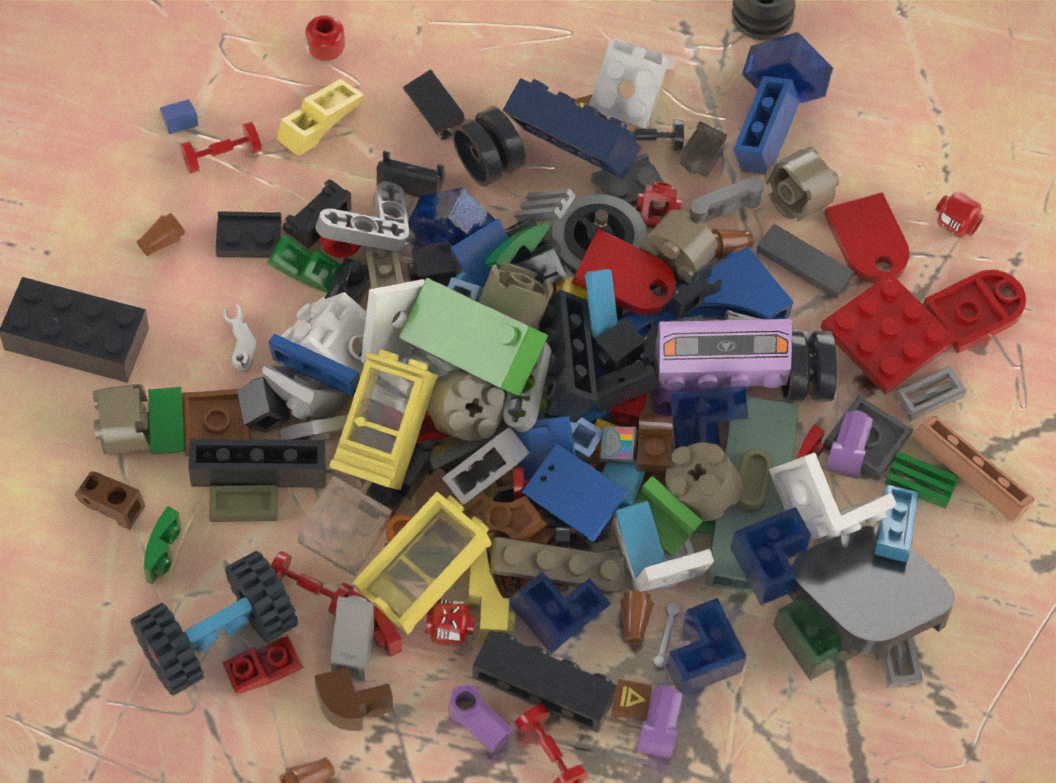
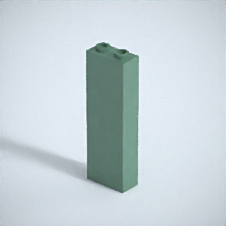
(769, 428)

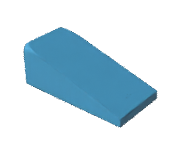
(640, 536)

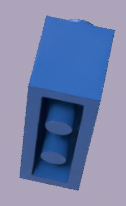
(766, 125)

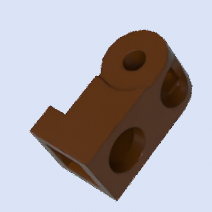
(111, 498)

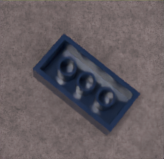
(572, 127)

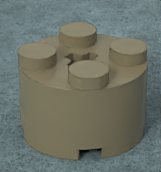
(801, 184)
(681, 245)
(516, 294)
(466, 406)
(122, 419)
(704, 480)

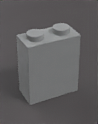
(486, 465)

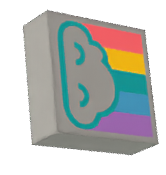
(619, 444)

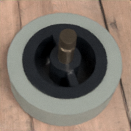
(587, 215)

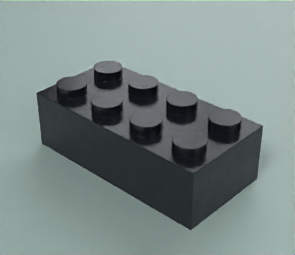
(74, 329)

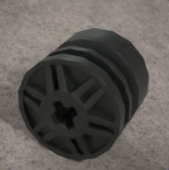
(763, 17)

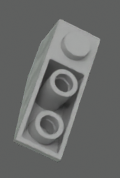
(353, 636)

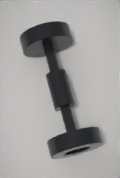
(677, 135)

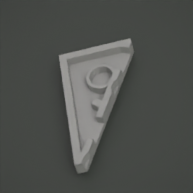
(315, 429)

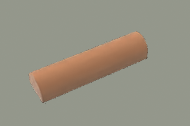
(973, 468)

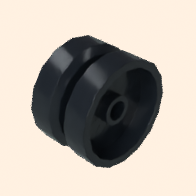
(488, 146)
(812, 368)

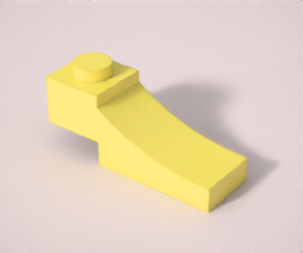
(317, 116)
(486, 597)

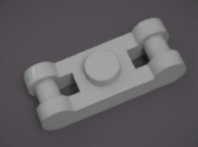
(727, 200)

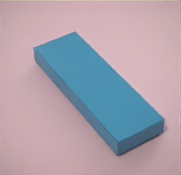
(896, 530)

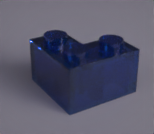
(790, 59)
(447, 217)
(699, 411)
(765, 550)
(552, 615)
(712, 651)

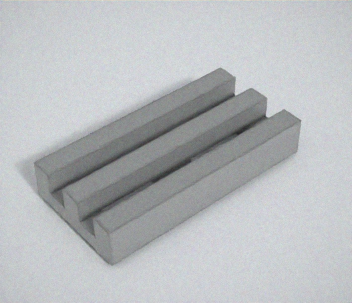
(545, 205)
(908, 404)
(903, 679)

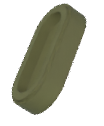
(756, 479)

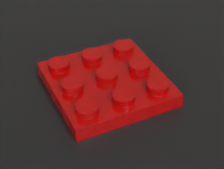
(888, 333)

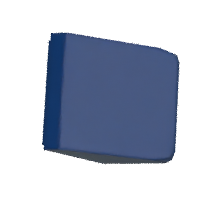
(179, 116)

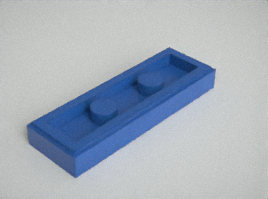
(314, 365)

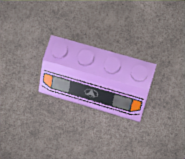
(723, 353)

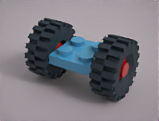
(258, 599)

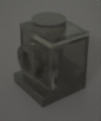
(703, 150)

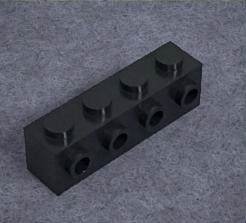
(571, 372)
(257, 462)
(544, 680)

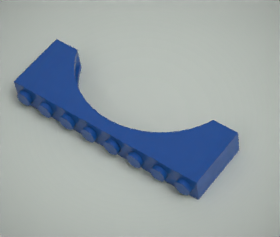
(745, 290)

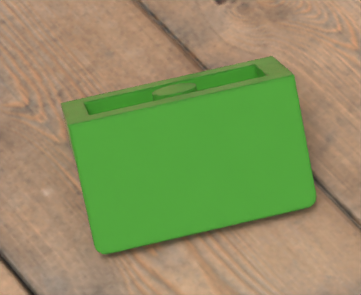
(671, 517)

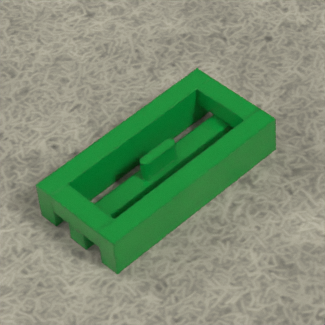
(922, 474)

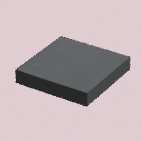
(884, 440)

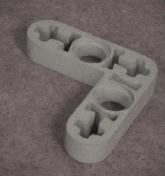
(382, 230)
(534, 395)

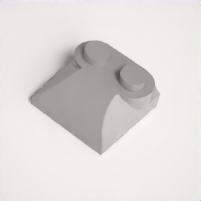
(304, 394)

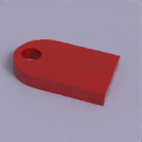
(868, 235)
(632, 274)
(975, 309)

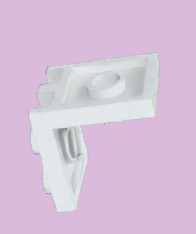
(641, 67)
(330, 329)
(384, 335)
(805, 487)
(677, 568)

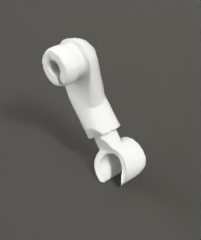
(246, 343)

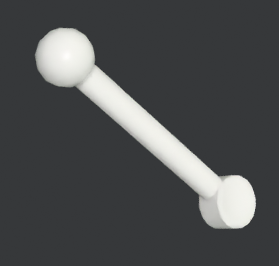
(672, 611)

